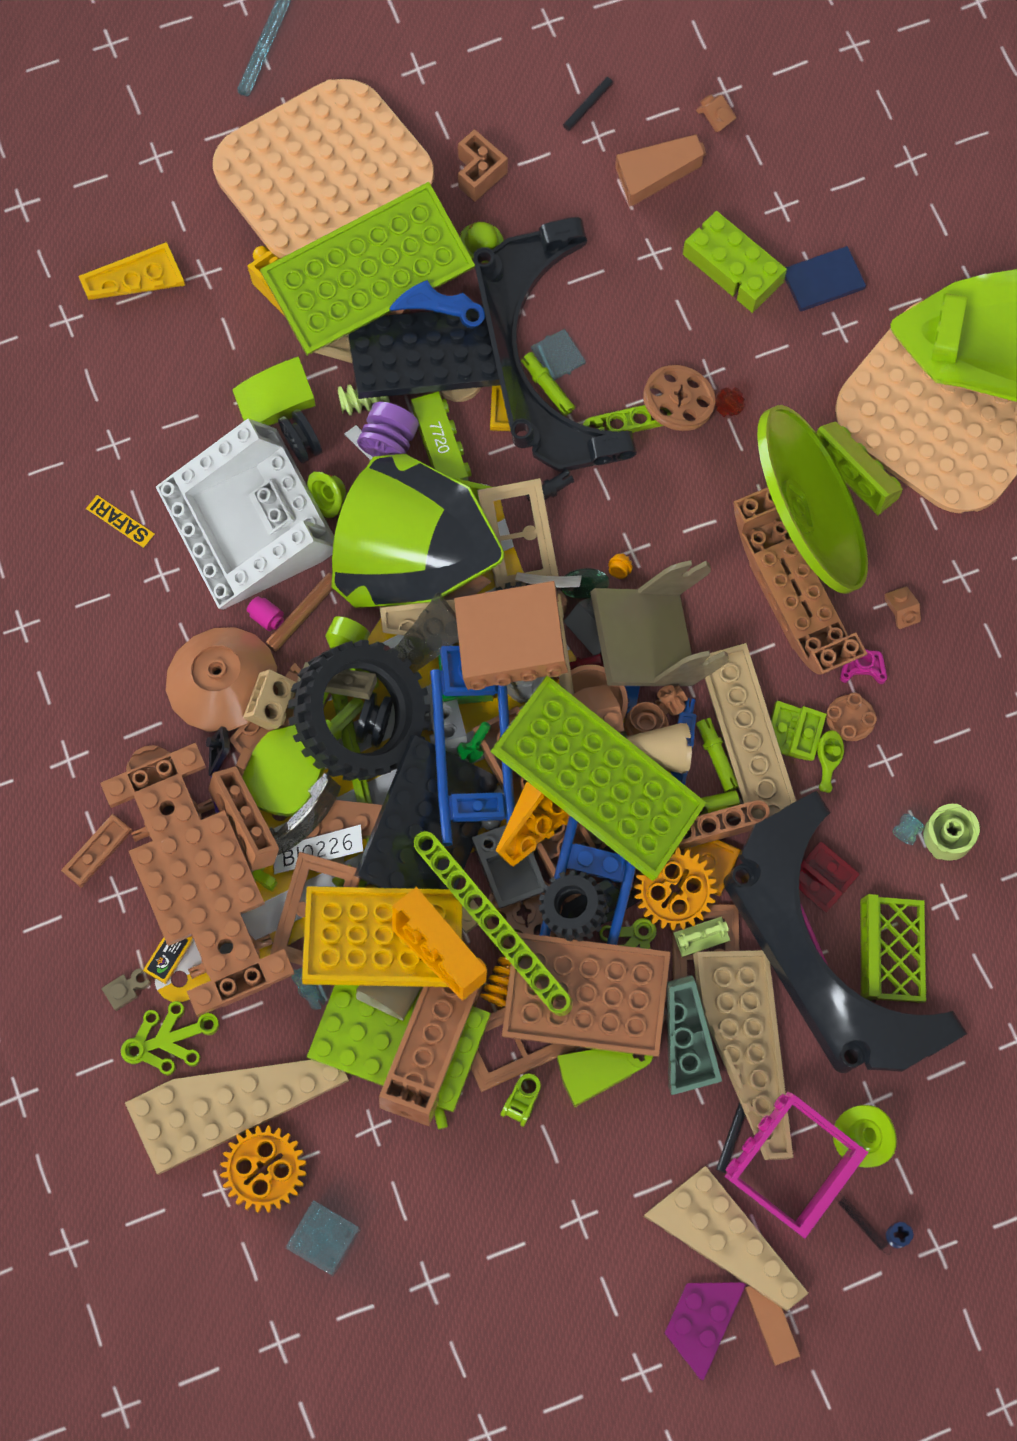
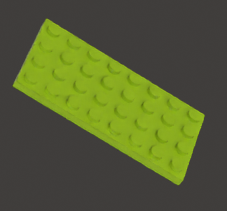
(366, 267)
(599, 777)

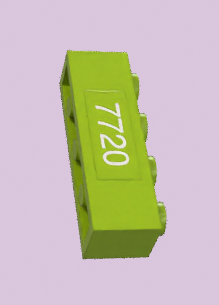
(438, 436)

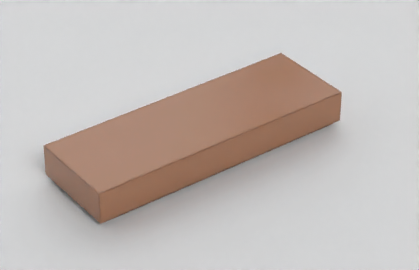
(96, 850)
(773, 1327)

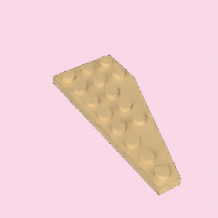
(743, 1024)
(210, 1109)

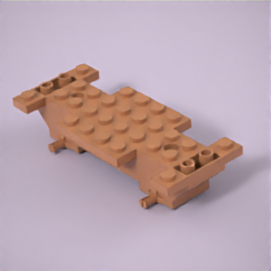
(197, 880)

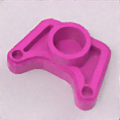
(871, 664)

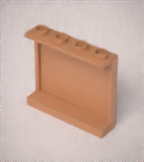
(510, 635)

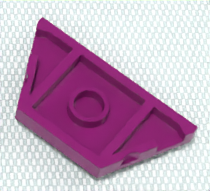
(702, 1321)

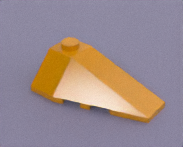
(530, 823)

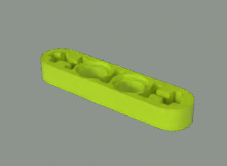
(626, 417)

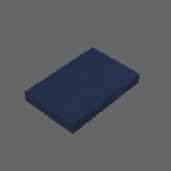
(824, 279)

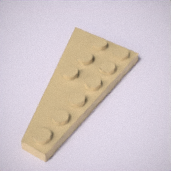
(718, 1229)

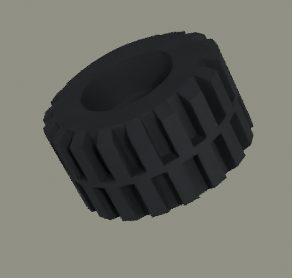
(565, 887)

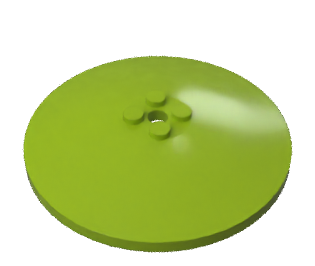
(812, 499)

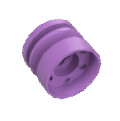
(387, 430)

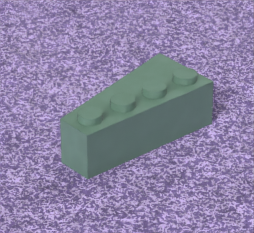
(690, 1048)

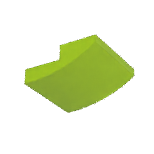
(797, 730)

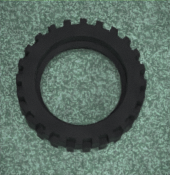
(311, 722)

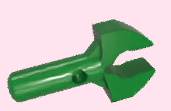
(473, 750)

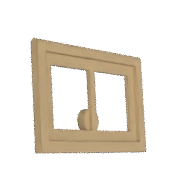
(541, 528)

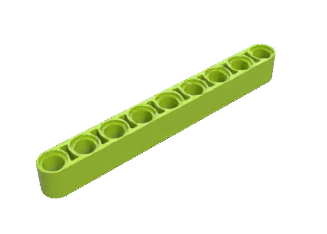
(483, 914)

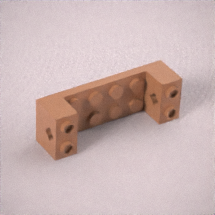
(426, 1053)

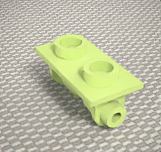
(702, 936)

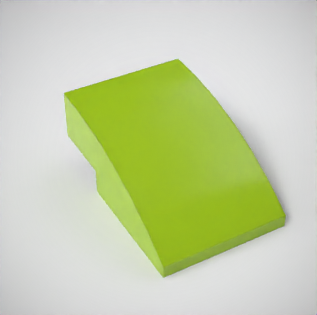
(274, 393)

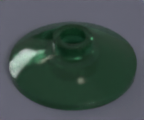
(590, 580)

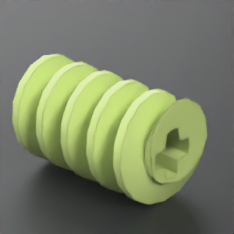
(350, 400)

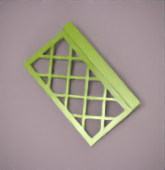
(871, 949)

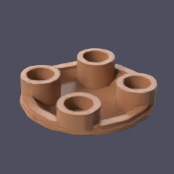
(851, 717)

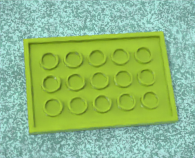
(366, 1041)

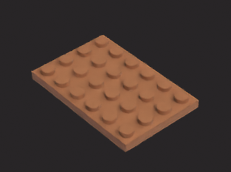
(613, 991)

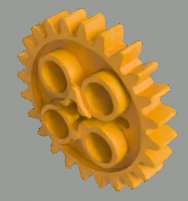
(694, 901)
(248, 1150)

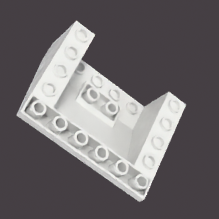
(246, 514)

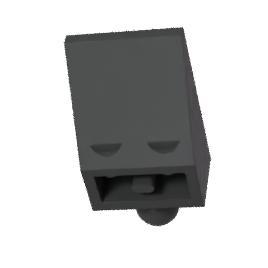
(506, 882)

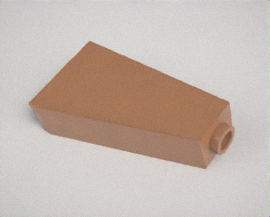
(657, 166)

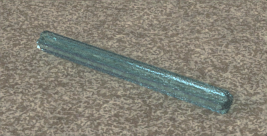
(262, 47)

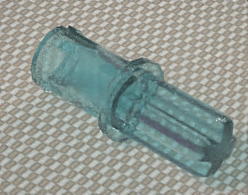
(308, 991)

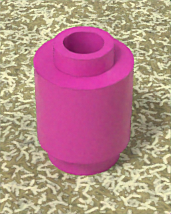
(265, 613)

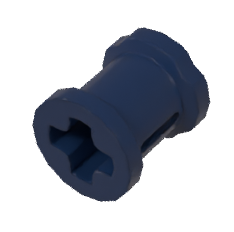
(903, 1228)

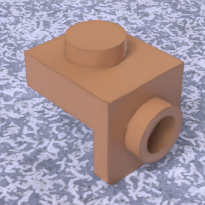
(716, 111)
(904, 607)

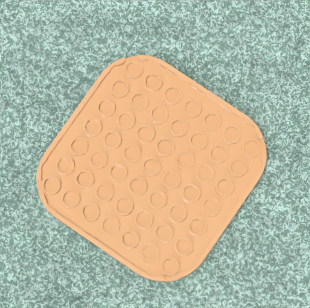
(319, 164)
(930, 435)

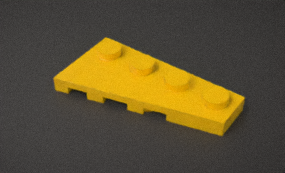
(137, 273)

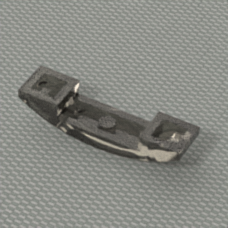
(309, 815)

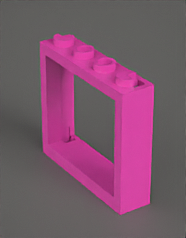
(829, 1188)

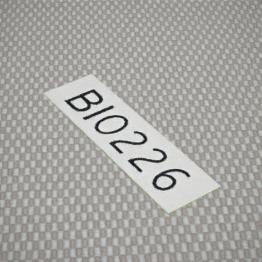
(324, 846)

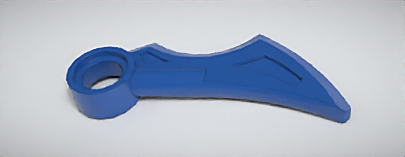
(425, 297)

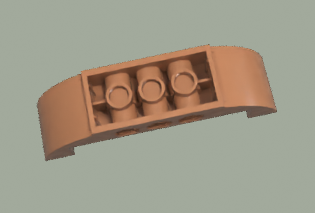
(793, 588)

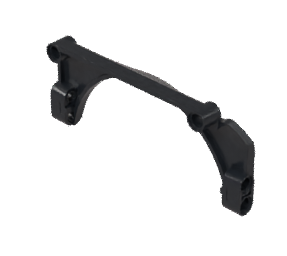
(504, 288)
(833, 1011)

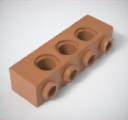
(245, 818)

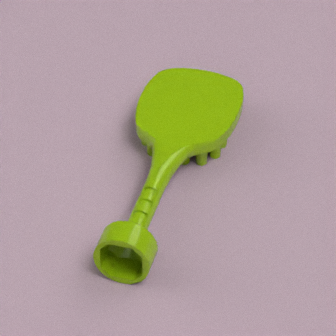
(277, 769)

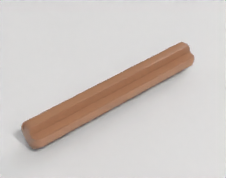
(302, 611)

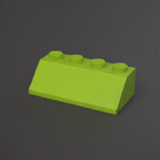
(859, 469)

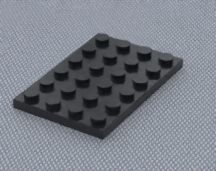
(421, 354)
(414, 808)

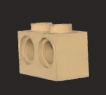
(264, 696)

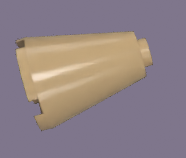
(666, 746)

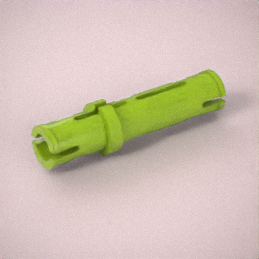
(544, 379)
(717, 754)

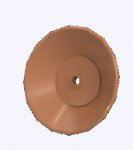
(220, 699)

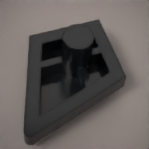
(219, 748)

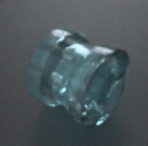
(908, 829)

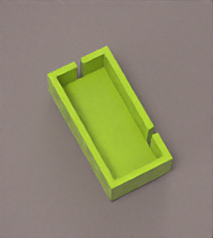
(732, 259)

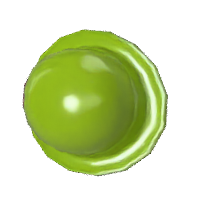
(480, 235)
(327, 492)

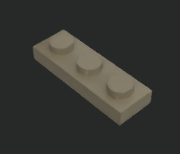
(351, 683)

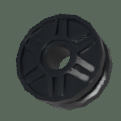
(300, 436)
(374, 720)

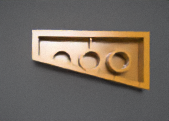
(437, 944)

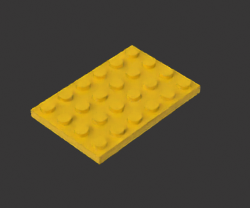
(354, 942)

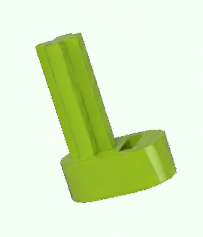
(344, 717)

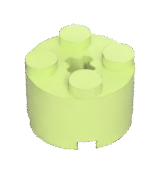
(957, 820)

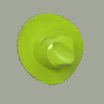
(871, 1130)

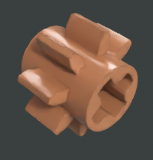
(671, 699)

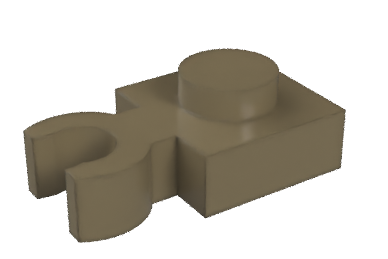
(122, 991)

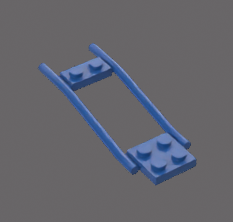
(473, 805)
(597, 864)

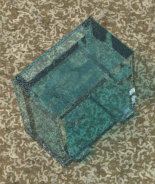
(323, 1238)

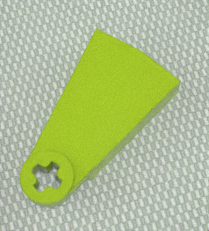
(595, 1071)

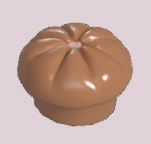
(644, 718)

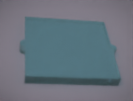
(558, 354)

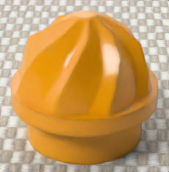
(620, 566)

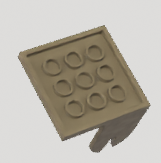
(646, 631)

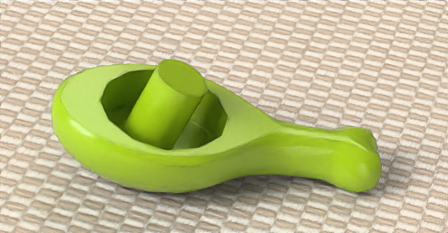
(830, 754)

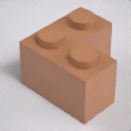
(484, 165)

